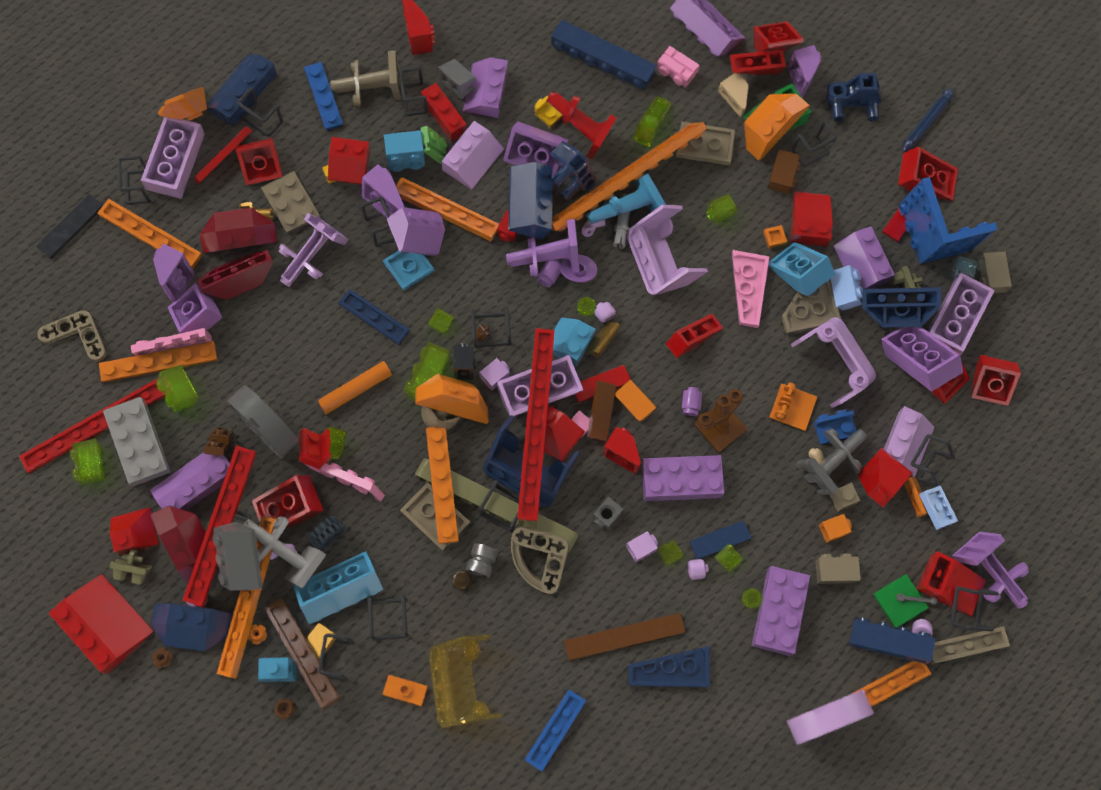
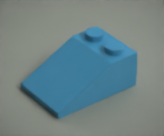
(802, 268)

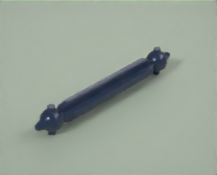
(927, 120)

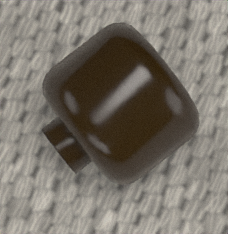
(461, 580)

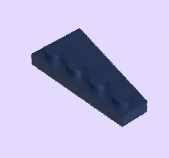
(674, 670)

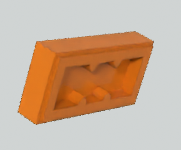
(405, 690)

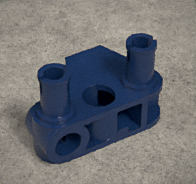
(861, 87)
(572, 165)

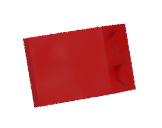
(419, 31)
(776, 37)
(921, 164)
(811, 219)
(292, 499)

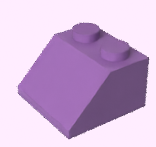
(803, 67)
(194, 310)

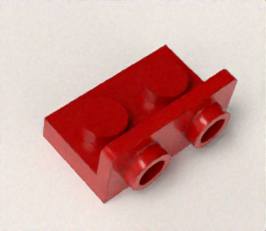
(314, 448)

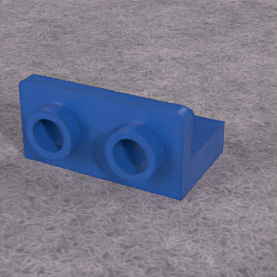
(841, 423)

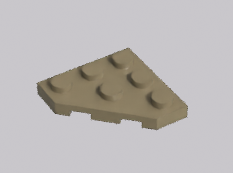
(810, 311)

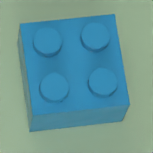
(404, 150)

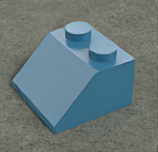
(572, 339)

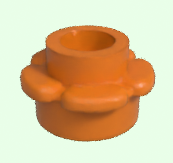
(262, 634)

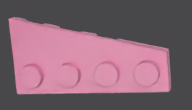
(750, 280)
(171, 342)

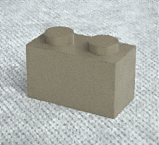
(994, 271)
(837, 569)

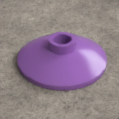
(586, 267)

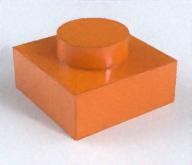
(775, 236)

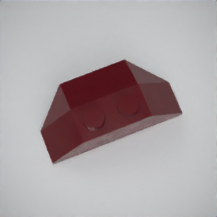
(237, 230)
(236, 276)
(181, 536)

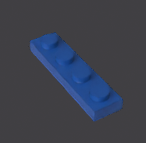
(323, 96)
(555, 730)

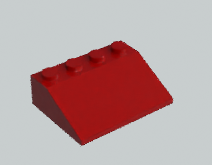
(101, 623)

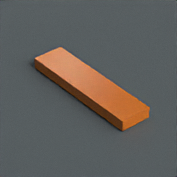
(895, 682)

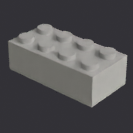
(136, 441)

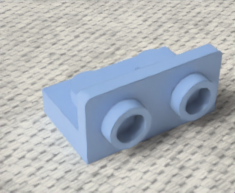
(938, 507)

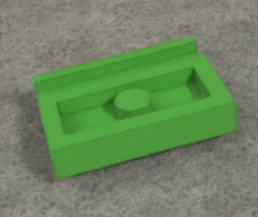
(434, 144)

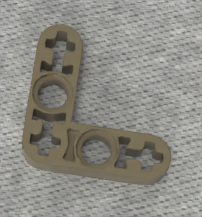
(83, 330)

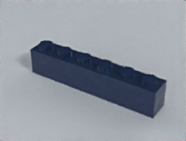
(603, 55)

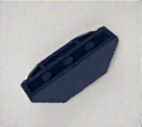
(902, 305)
(190, 626)

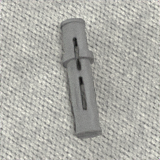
(621, 228)

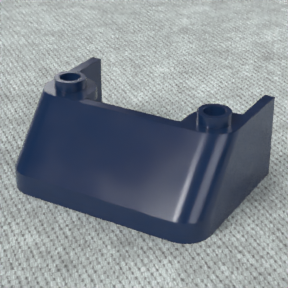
(506, 462)

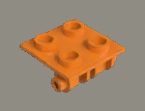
(793, 406)

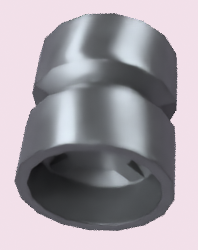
(481, 561)

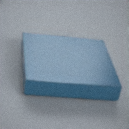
(408, 268)

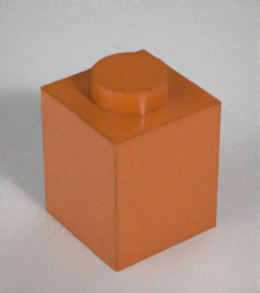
(835, 528)

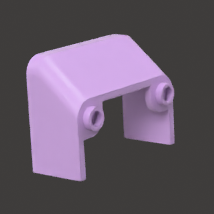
(653, 254)
(861, 369)

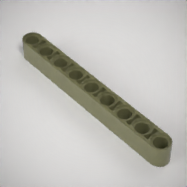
(498, 505)

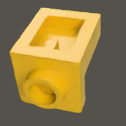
(547, 112)

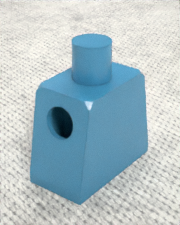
(277, 670)

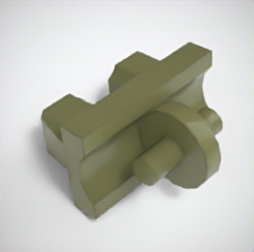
(906, 279)
(121, 567)

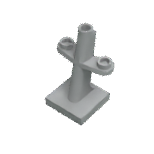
(302, 565)

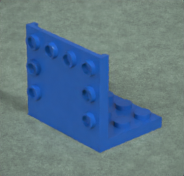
(929, 230)

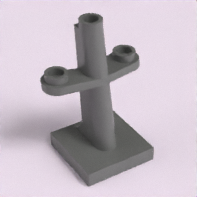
(819, 472)

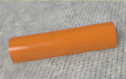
(354, 387)

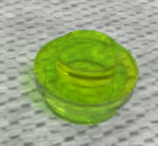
(586, 306)
(751, 598)

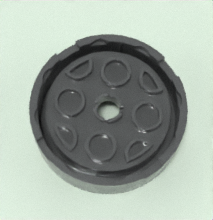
(262, 421)

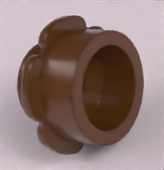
(482, 332)
(167, 658)
(279, 708)

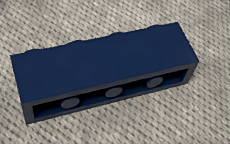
(892, 641)

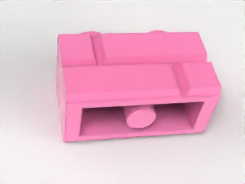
(677, 67)

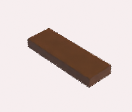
(601, 411)

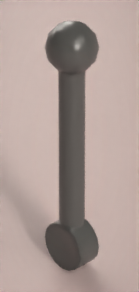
(900, 597)

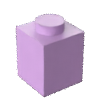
(494, 372)
(642, 546)

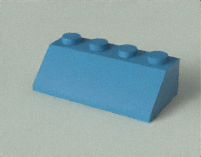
(338, 588)

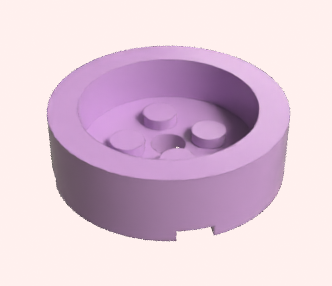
(830, 717)

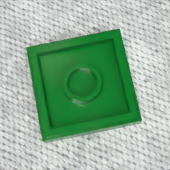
(897, 611)

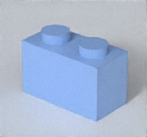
(847, 287)

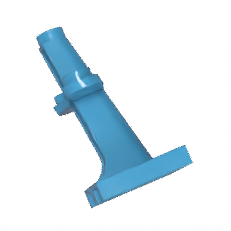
(645, 195)

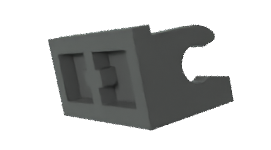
(456, 78)

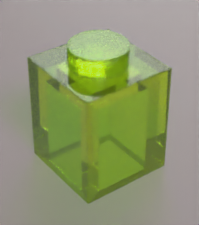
(721, 209)

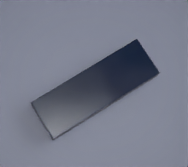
(719, 539)

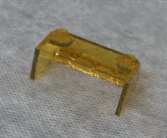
(454, 682)

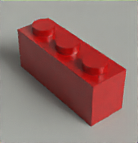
(444, 112)

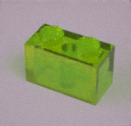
(177, 388)

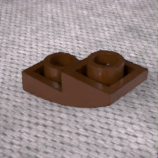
(218, 442)

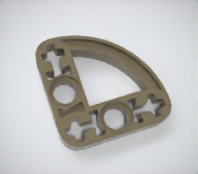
(553, 554)

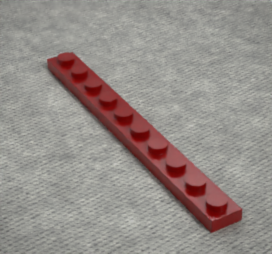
(536, 425)

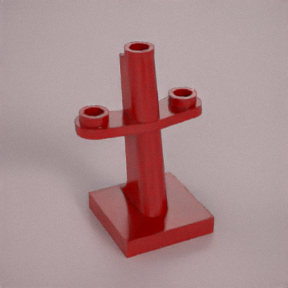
(592, 130)

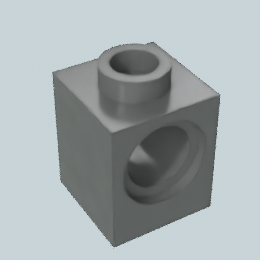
(613, 508)

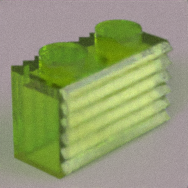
(88, 462)

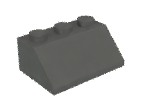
(237, 557)

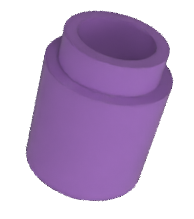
(549, 273)
(691, 401)

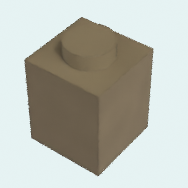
(845, 497)

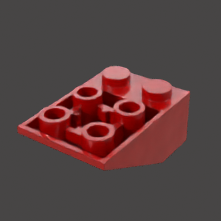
(943, 576)

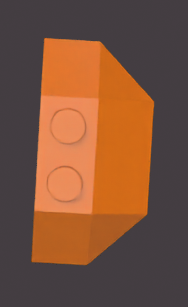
(185, 105)
(772, 121)
(452, 397)

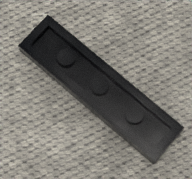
(70, 226)

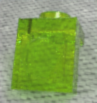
(337, 442)

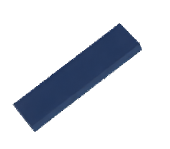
(374, 317)

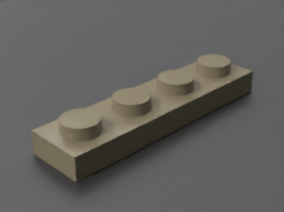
(969, 645)

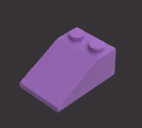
(378, 184)

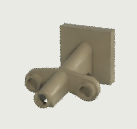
(371, 80)

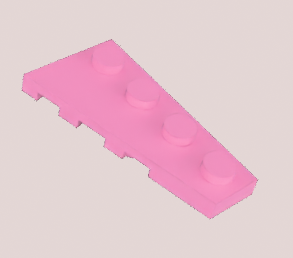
(350, 477)

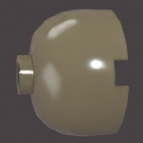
(438, 419)

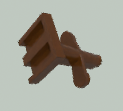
(720, 424)

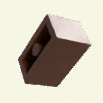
(783, 171)

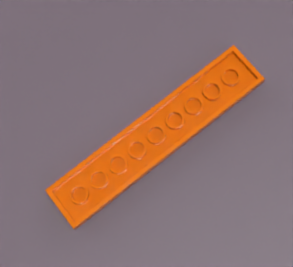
(633, 171)

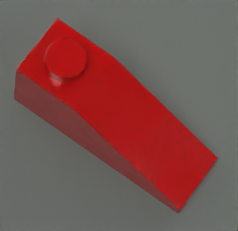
(758, 62)
(693, 335)

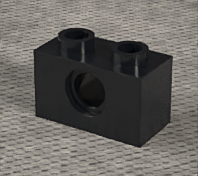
(463, 362)

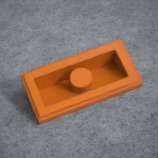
(635, 401)
(913, 490)

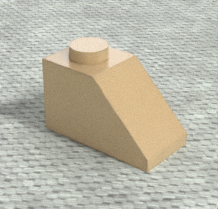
(735, 91)

